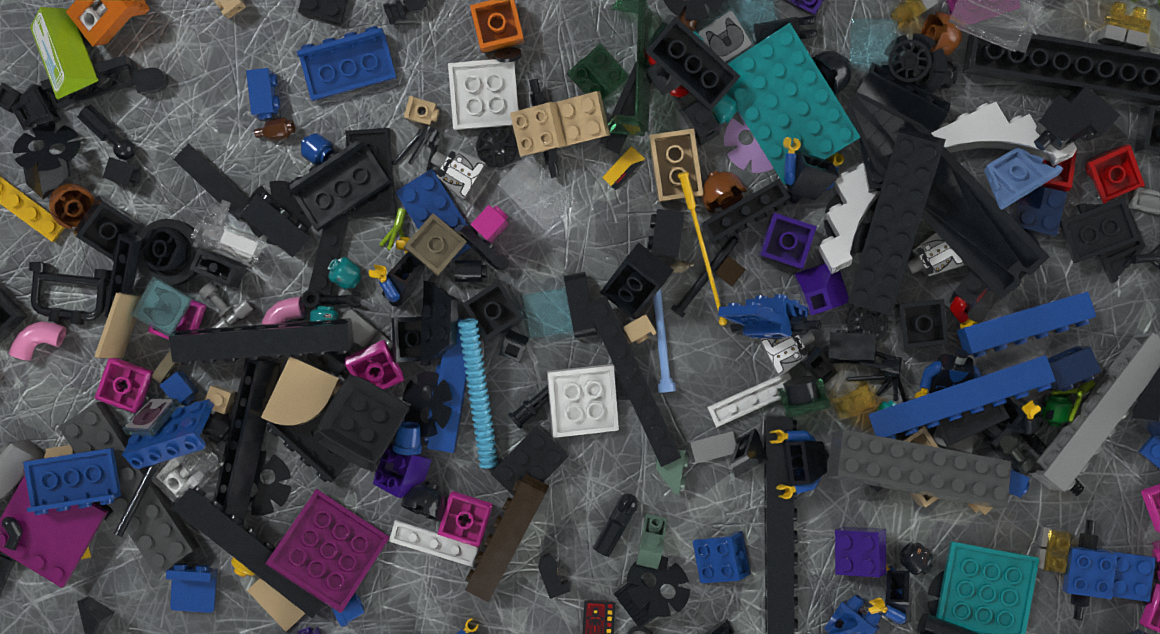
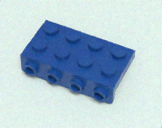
(347, 63)
(174, 439)
(72, 480)

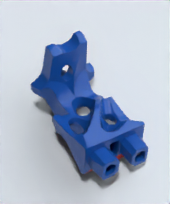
(854, 620)

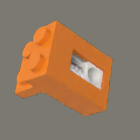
(104, 18)

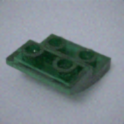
(598, 72)

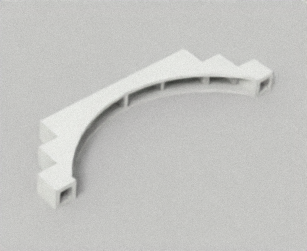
(978, 130)

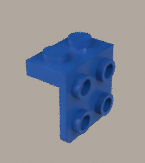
(192, 588)

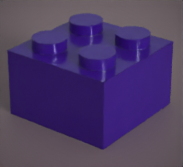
(787, 241)
(860, 551)

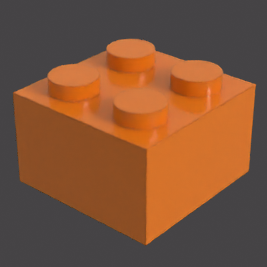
(497, 24)

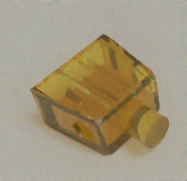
(853, 400)

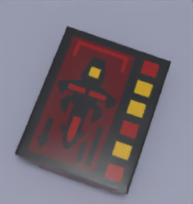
(598, 617)

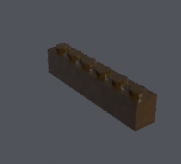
(507, 537)

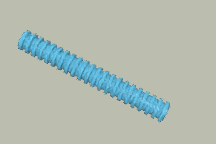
(478, 393)

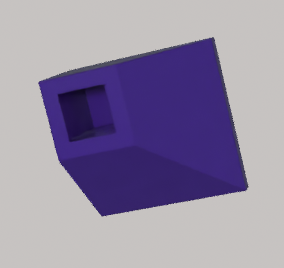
(821, 289)
(400, 472)

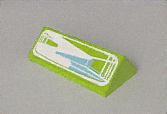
(62, 51)

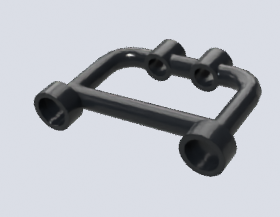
(56, 314)

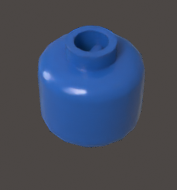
(316, 148)

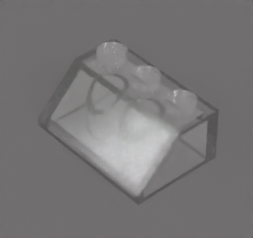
(537, 192)

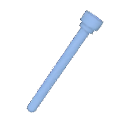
(666, 383)

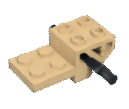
(558, 124)

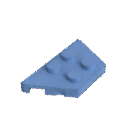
(1017, 175)

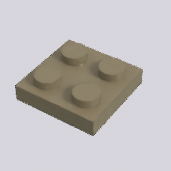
(435, 244)

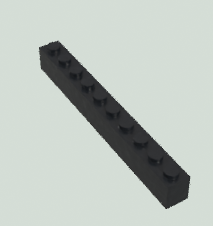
(779, 532)

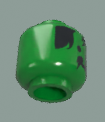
(1057, 409)

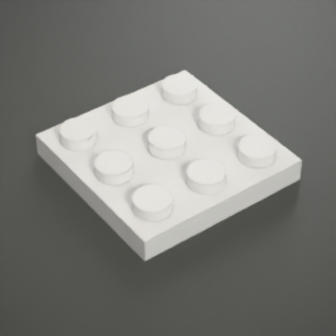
(482, 94)
(582, 400)

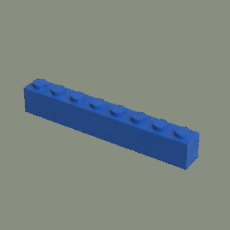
(963, 397)

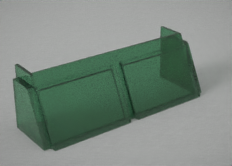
(640, 123)

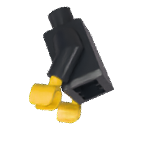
(1023, 416)

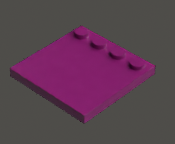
(51, 541)
(327, 551)

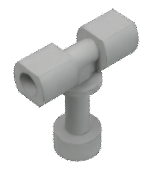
(230, 314)

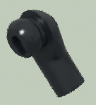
(14, 531)

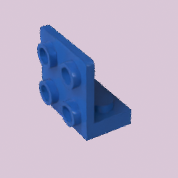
(722, 558)

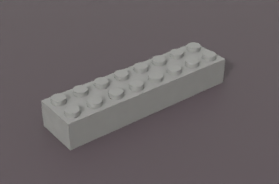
(1099, 414)

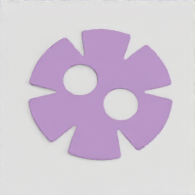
(744, 153)

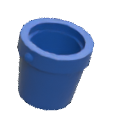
(408, 439)
(351, 611)

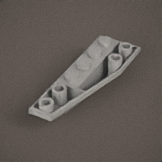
(12, 465)

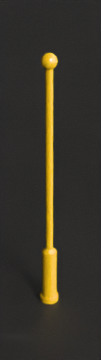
(691, 205)

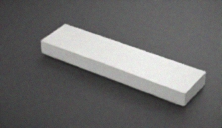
(747, 400)
(432, 543)

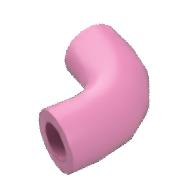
(284, 311)
(36, 334)

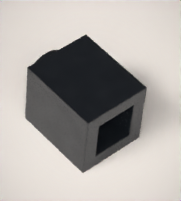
(122, 172)

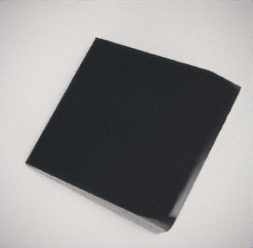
(514, 346)

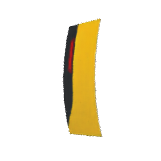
(623, 167)

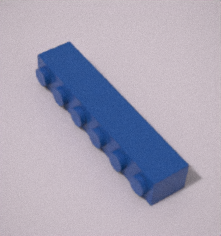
(1027, 323)
(453, 372)

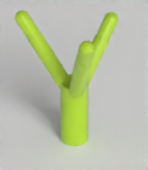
(401, 213)
(1083, 389)

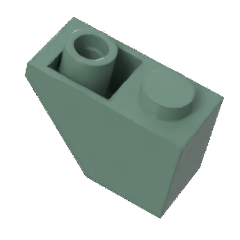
(673, 472)
(651, 541)

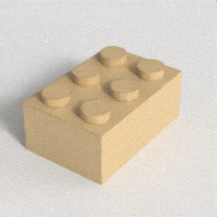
(672, 155)

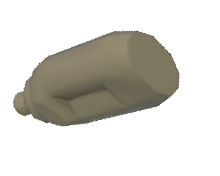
(681, 266)

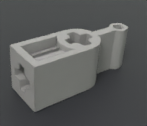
(363, 331)

